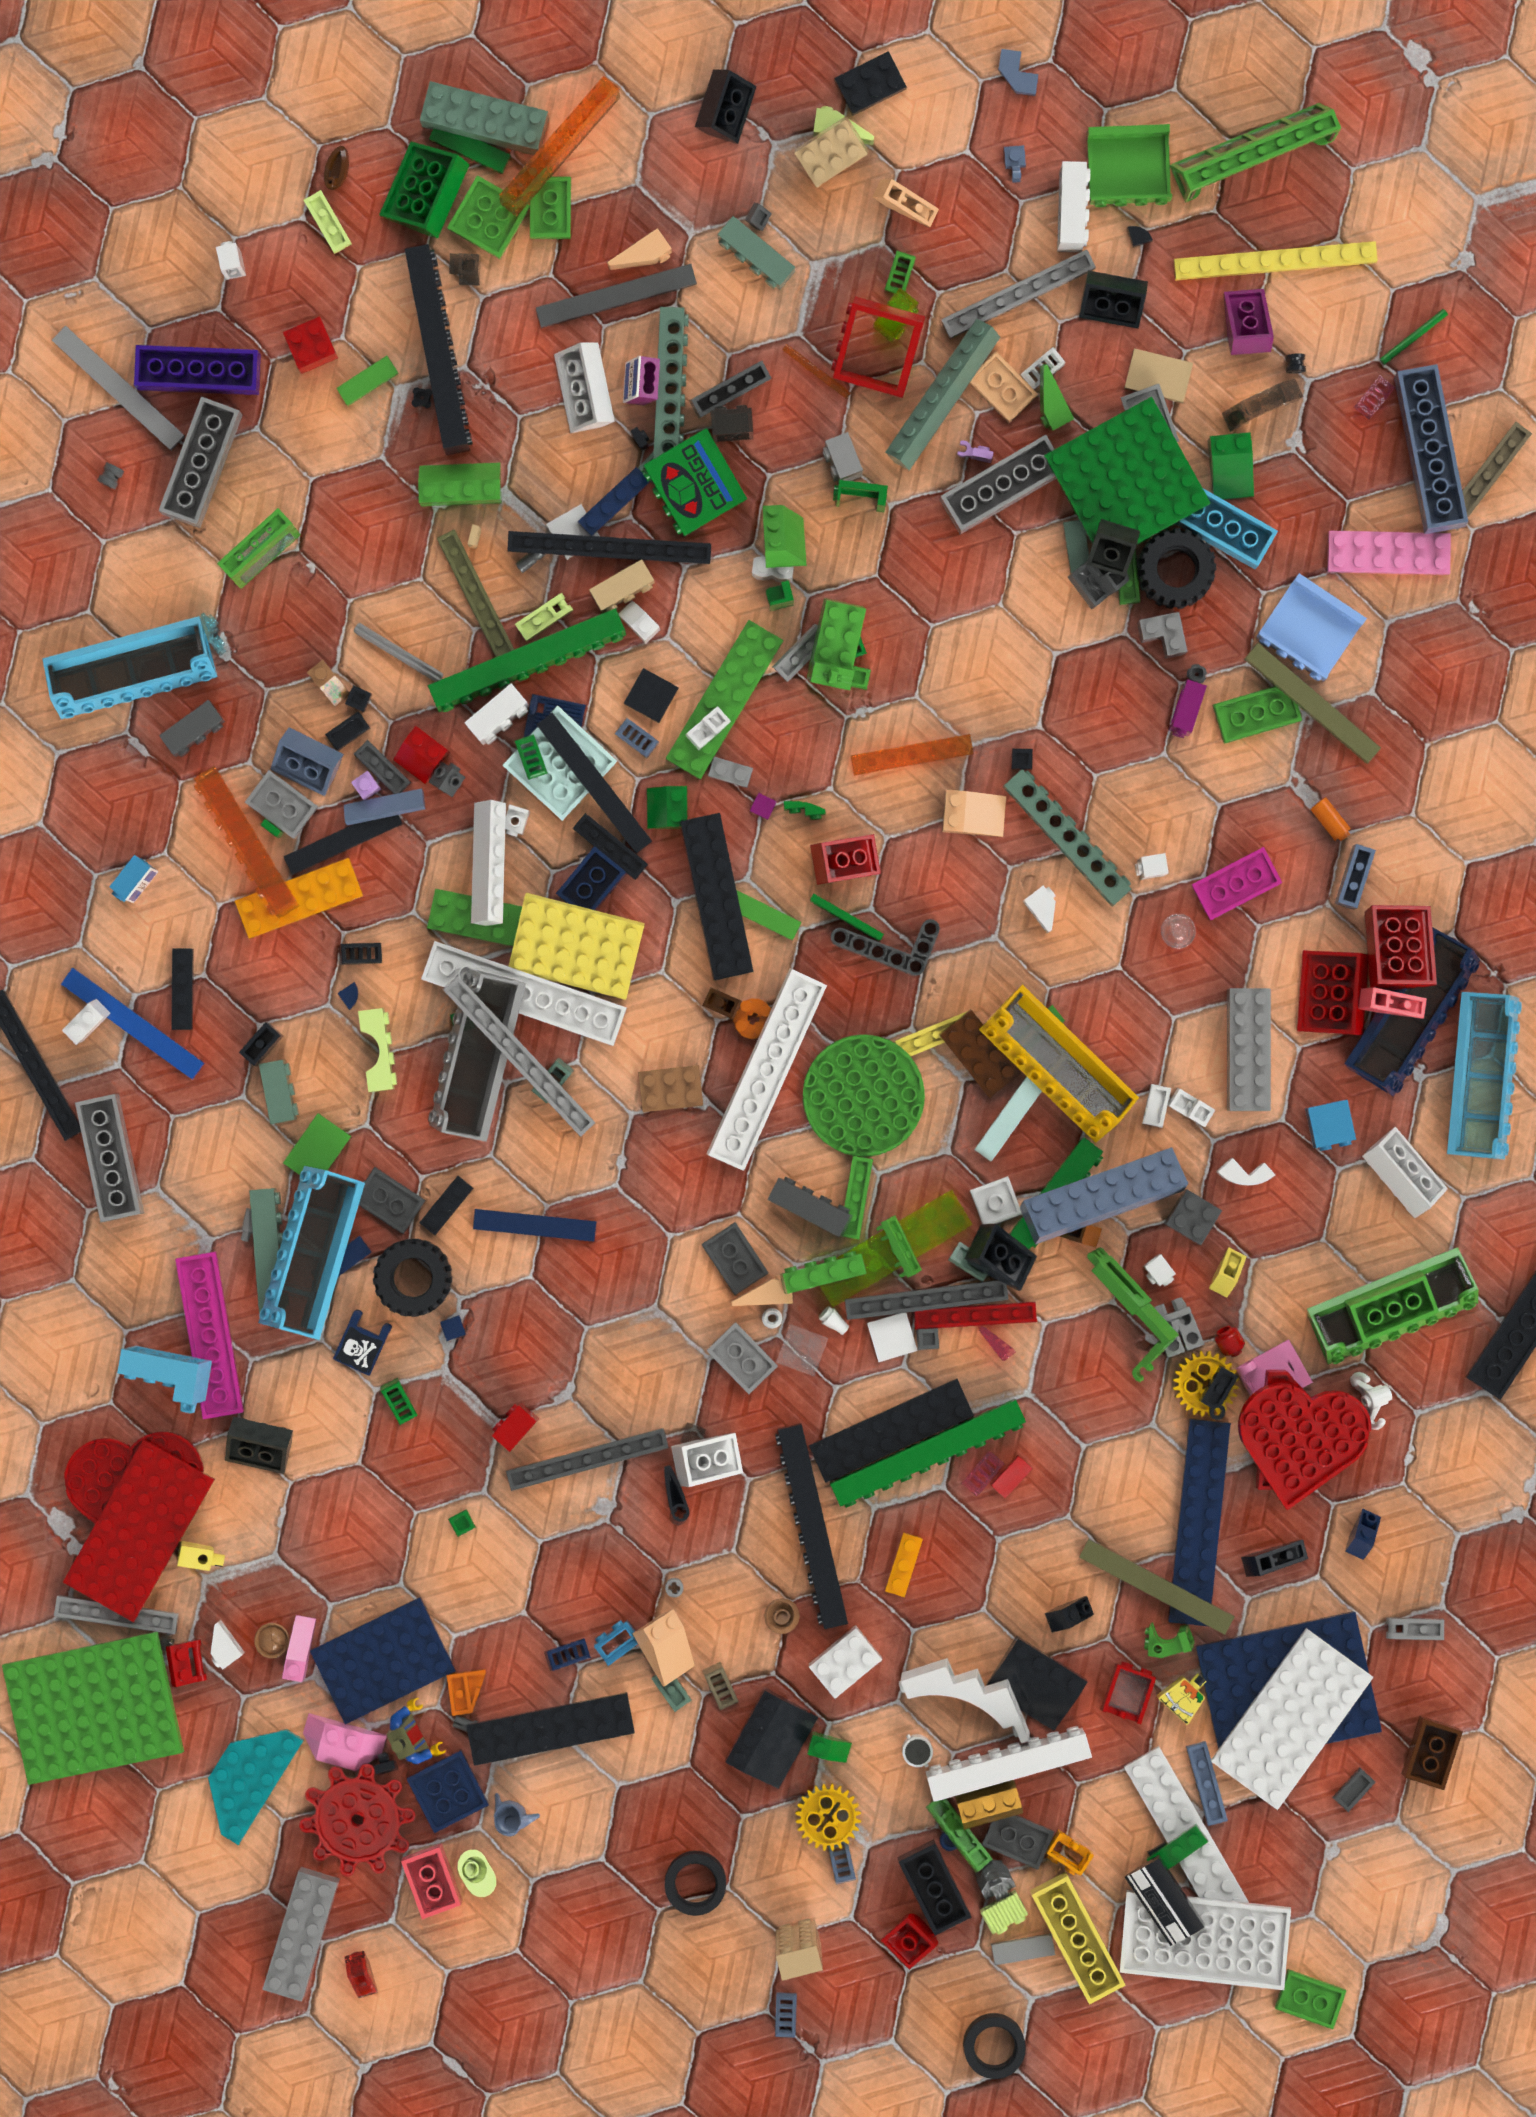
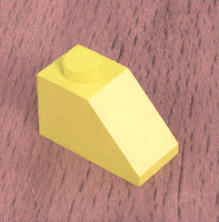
(1228, 1272)

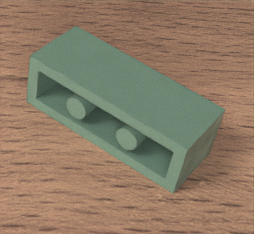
(278, 1091)

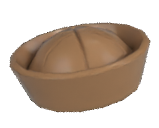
(782, 1616)
(271, 1640)

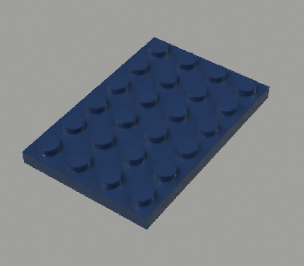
(382, 1660)

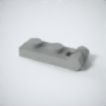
(1415, 1628)

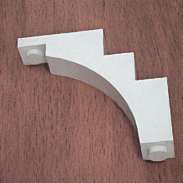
(994, 1699)

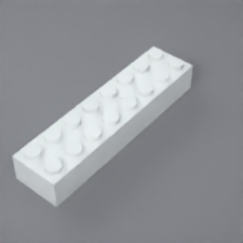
(1008, 1764)

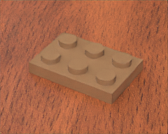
(670, 1088)

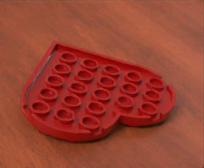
(1301, 1438)
(100, 1464)

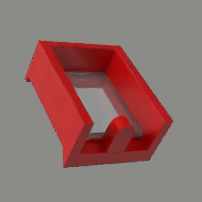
(1128, 1692)

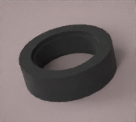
(680, 1903)
(1001, 2070)

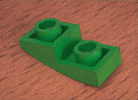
(811, 810)

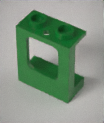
(863, 490)

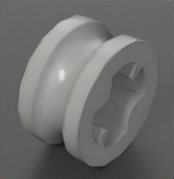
(678, 1583)

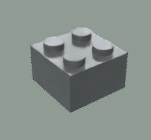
(1193, 1217)

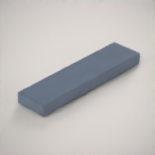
(384, 806)
(1206, 1783)

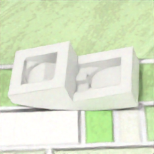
(708, 728)
(1191, 1107)

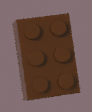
(1431, 1752)

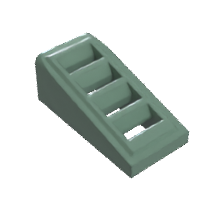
(562, 1066)

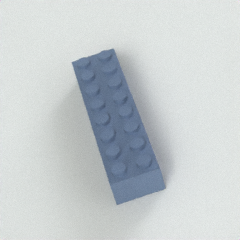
(1431, 449)
(1103, 1195)

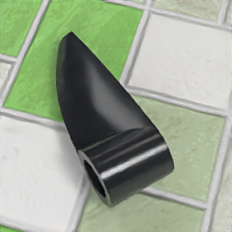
(675, 1497)

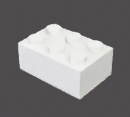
(497, 715)
(845, 1661)

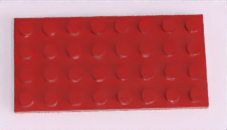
(138, 1530)

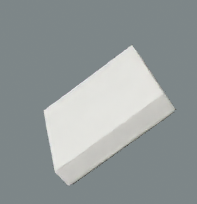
(568, 524)
(996, 1201)
(892, 1336)

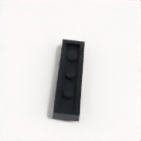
(610, 846)
(182, 988)

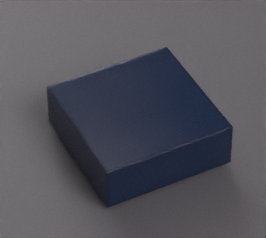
(453, 1328)

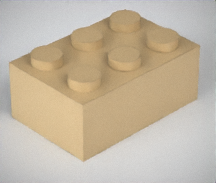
(831, 151)

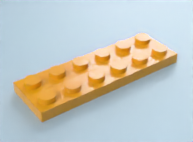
(314, 893)

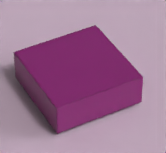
(763, 806)

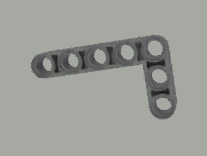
(888, 951)

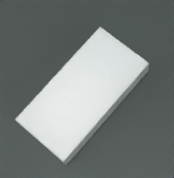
(1156, 1105)

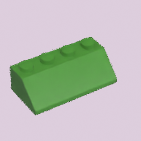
(460, 484)

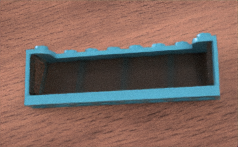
(129, 668)
(311, 1252)

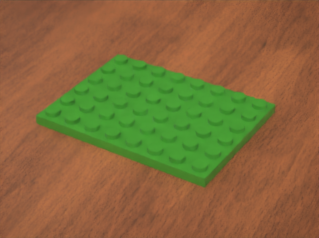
(93, 1708)

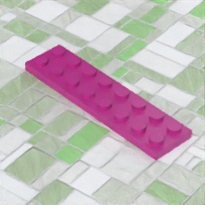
(210, 1331)

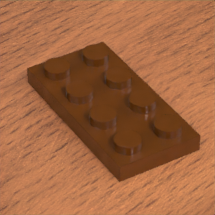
(978, 1054)

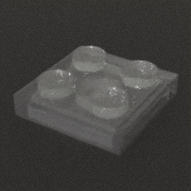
(802, 1350)

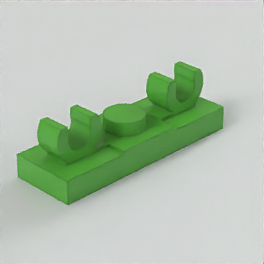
(900, 1247)

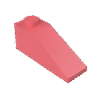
(1392, 1003)

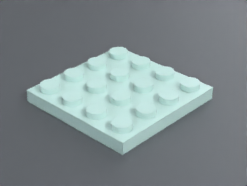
(559, 787)

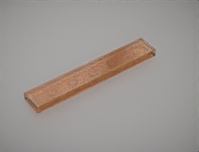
(912, 755)

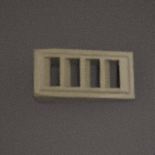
(714, 1670)

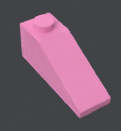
(299, 1649)

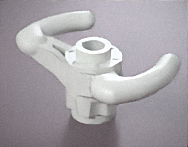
(1371, 1397)

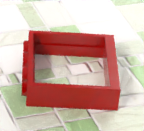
(889, 313)

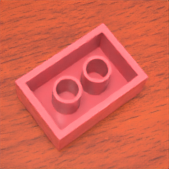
(431, 1881)

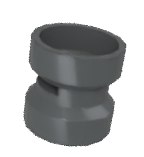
(110, 476)

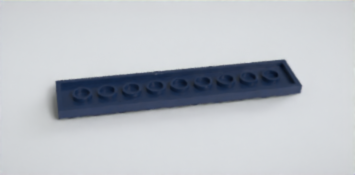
(1200, 1512)

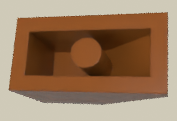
(1087, 1235)

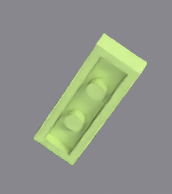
(327, 222)

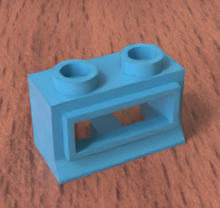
(622, 1649)

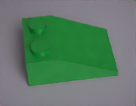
(1231, 465)

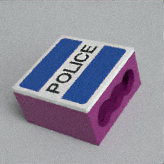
(641, 380)

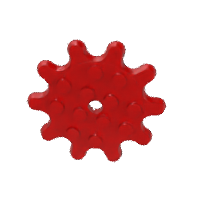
(354, 1841)

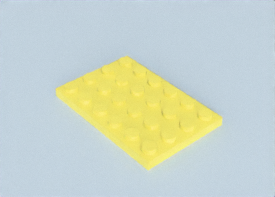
(576, 946)

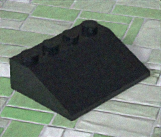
(1039, 1682)
(771, 1738)

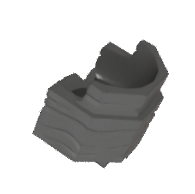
(995, 1880)

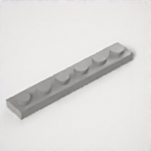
(95, 1612)

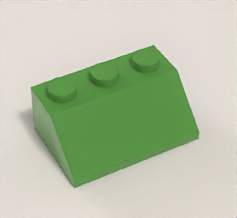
(783, 537)

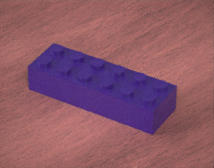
(197, 370)

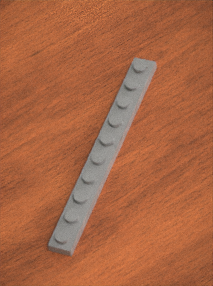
(518, 1055)

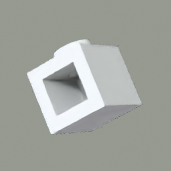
(1159, 1271)

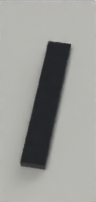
(339, 842)

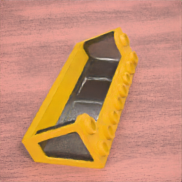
(1059, 1064)

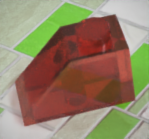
(360, 1974)

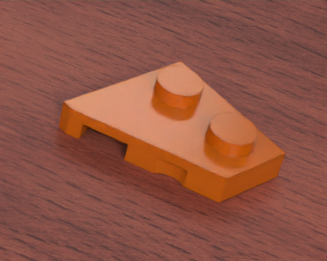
(464, 1690)

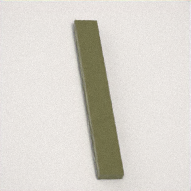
(475, 593)
(1312, 703)
(1157, 1586)

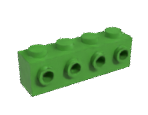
(823, 1273)

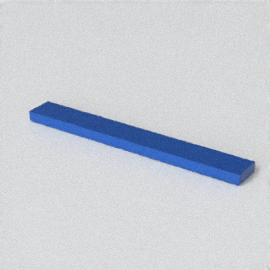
(134, 1024)

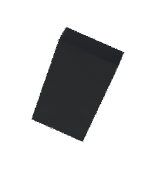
(347, 731)

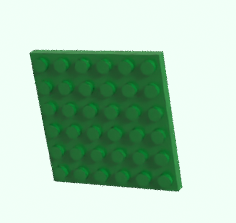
(1128, 474)

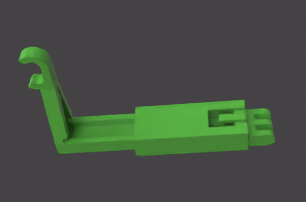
(1136, 1302)

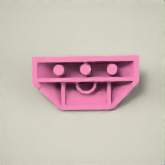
(342, 1743)

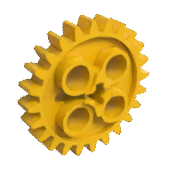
(1192, 1398)
(843, 1827)

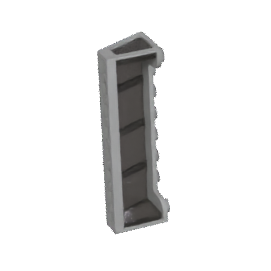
(473, 1063)

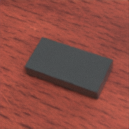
(1353, 1789)

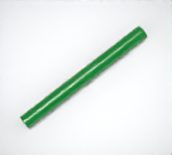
(1413, 337)

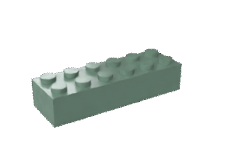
(484, 118)

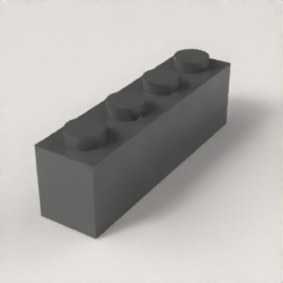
(730, 389)
(810, 1207)

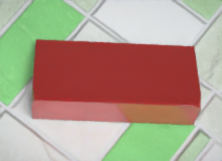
(1011, 1476)

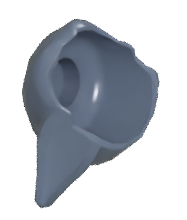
(511, 1817)

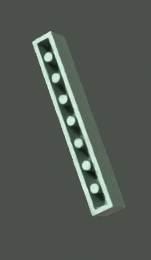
(943, 394)

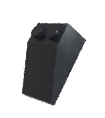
(1000, 1256)

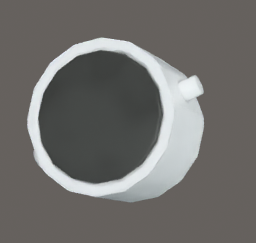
(917, 1750)

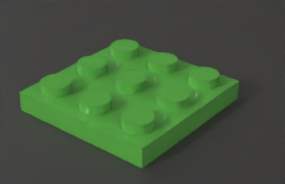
(484, 219)

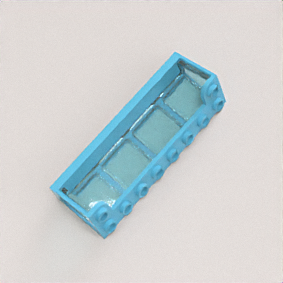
(1484, 1075)

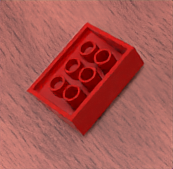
(1400, 946)
(1332, 992)

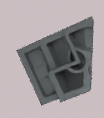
(1096, 583)

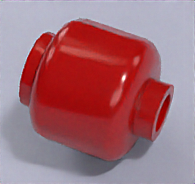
(1229, 1341)

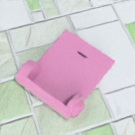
(1277, 1358)

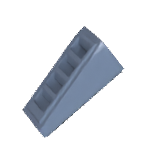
(646, 753)
(847, 1878)
(785, 2032)

